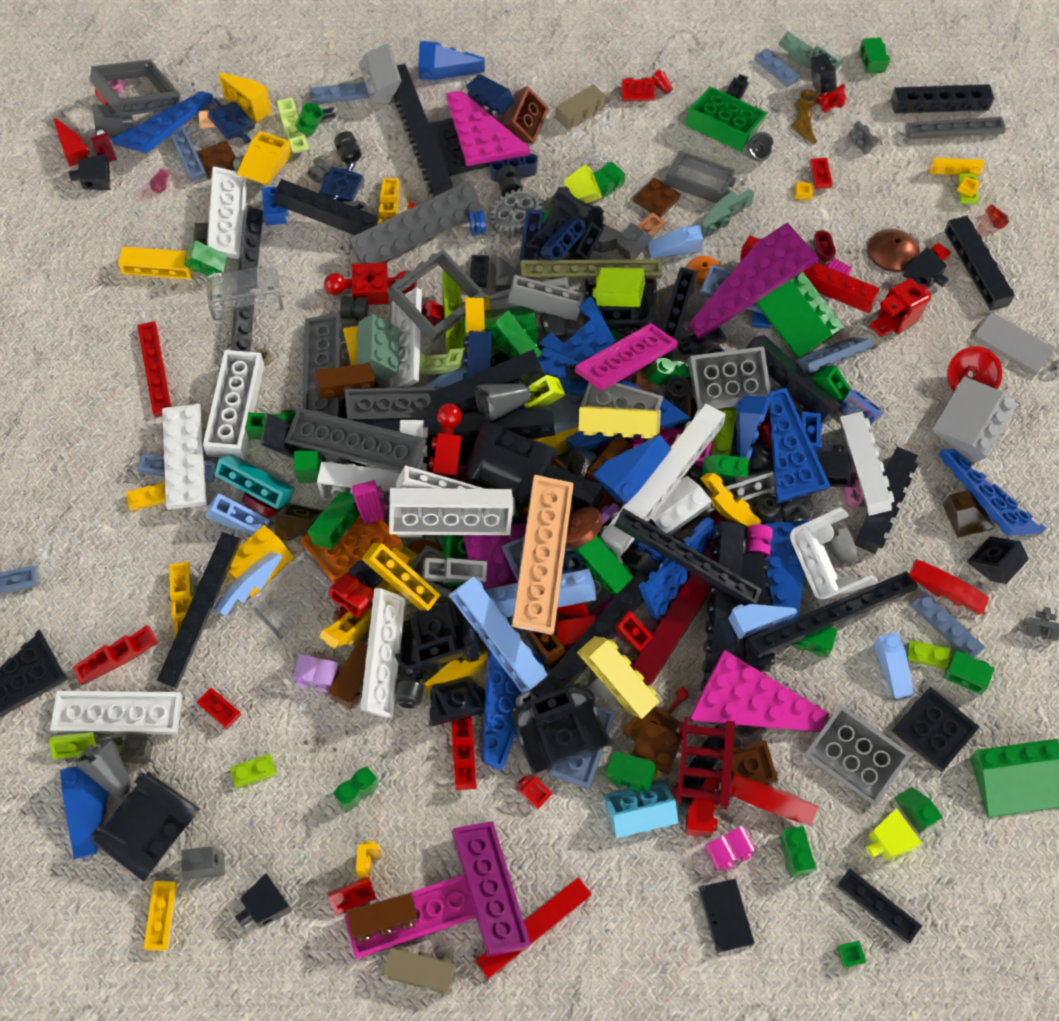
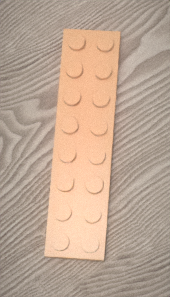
(542, 555)

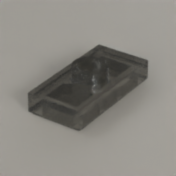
(746, 735)

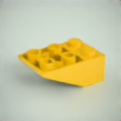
(264, 158)

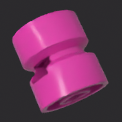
(759, 539)

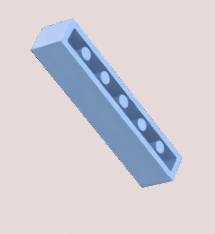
(574, 589)
(498, 635)

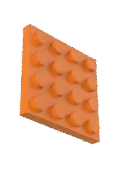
(350, 547)

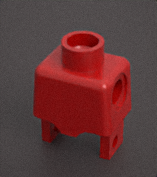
(905, 298)

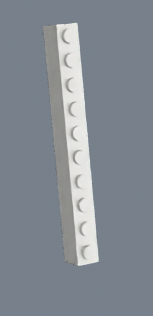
(668, 474)

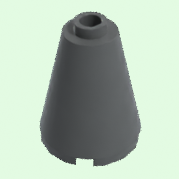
(500, 399)
(105, 767)

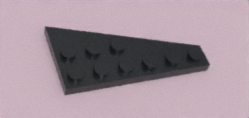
(29, 674)

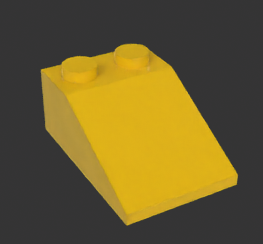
(248, 94)

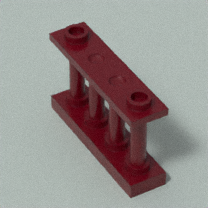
(722, 775)

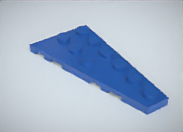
(554, 363)
(794, 459)

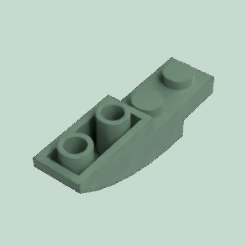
(803, 52)
(721, 212)

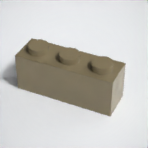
(580, 107)
(420, 970)

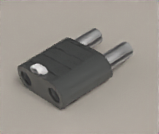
(556, 326)

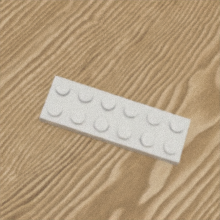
(226, 211)
(408, 343)
(184, 457)
(383, 644)
(116, 712)

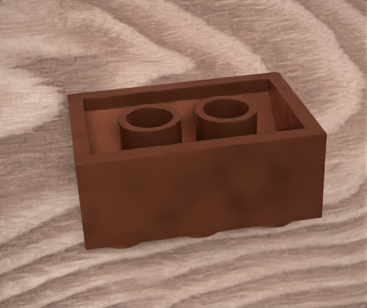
(525, 115)

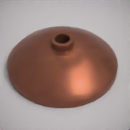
(893, 249)

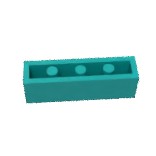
(254, 481)

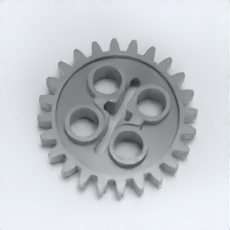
(510, 211)

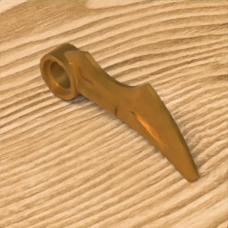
(803, 123)

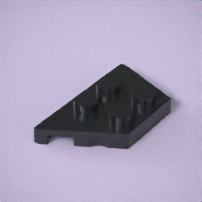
(455, 701)

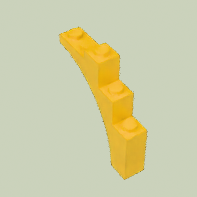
(351, 629)

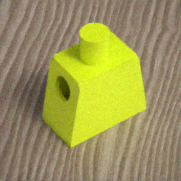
(583, 185)
(547, 390)
(892, 837)

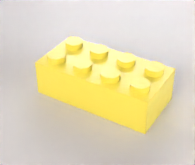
(619, 420)
(618, 676)

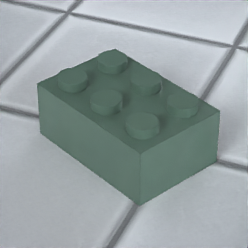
(378, 346)

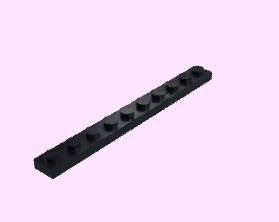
(248, 259)
(831, 614)

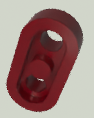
(826, 249)
(258, 505)

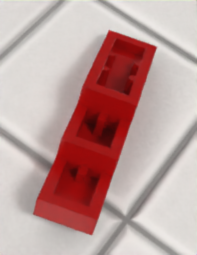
(947, 585)
(113, 656)
(463, 754)
(773, 800)

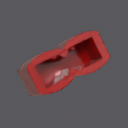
(352, 595)

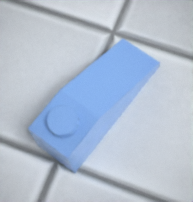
(677, 242)
(235, 515)
(755, 618)
(894, 665)

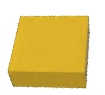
(968, 186)
(803, 190)

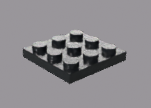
(935, 729)

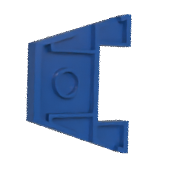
(587, 340)

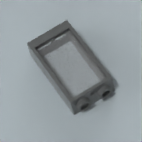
(700, 177)

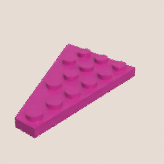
(480, 134)
(753, 699)

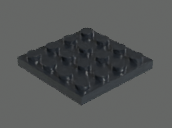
(450, 149)

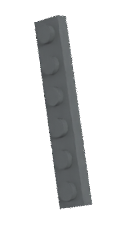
(955, 128)

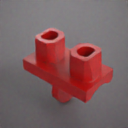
(832, 99)

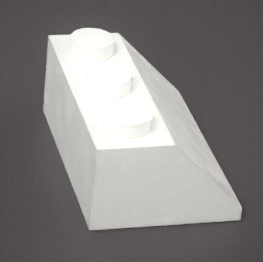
(681, 506)

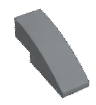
(453, 570)

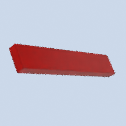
(154, 367)
(539, 924)

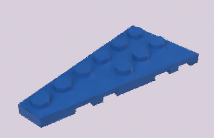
(158, 127)
(669, 417)
(992, 498)
(784, 567)
(666, 581)
(499, 701)

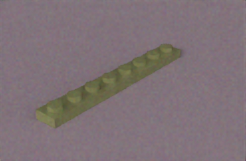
(584, 268)

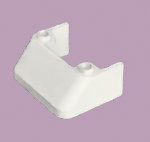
(809, 547)

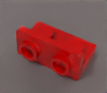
(637, 89)

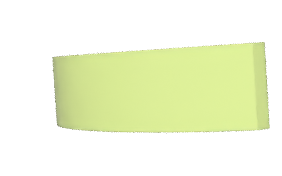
(289, 116)
(441, 363)

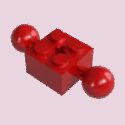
(367, 281)
(445, 444)

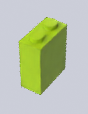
(619, 287)

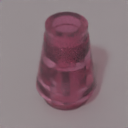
(159, 181)

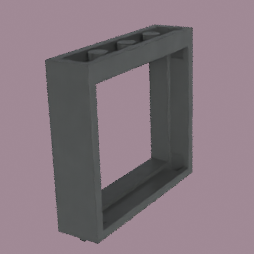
(138, 104)
(410, 277)

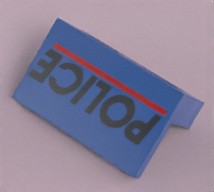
(856, 402)

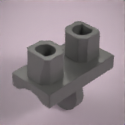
(862, 137)
(797, 509)
(1034, 625)

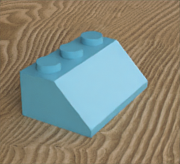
(642, 811)

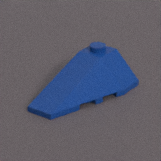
(443, 63)
(750, 413)
(630, 470)
(84, 809)

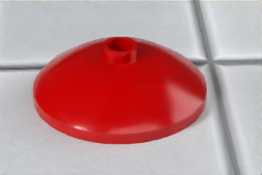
(978, 360)

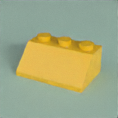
(256, 548)

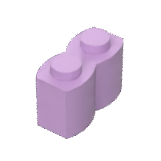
(315, 672)

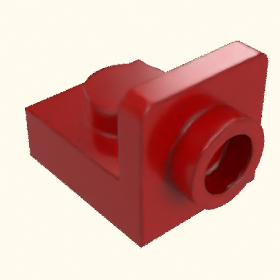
(533, 790)

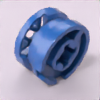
(479, 223)

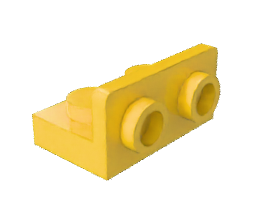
(366, 852)

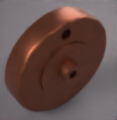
(583, 527)

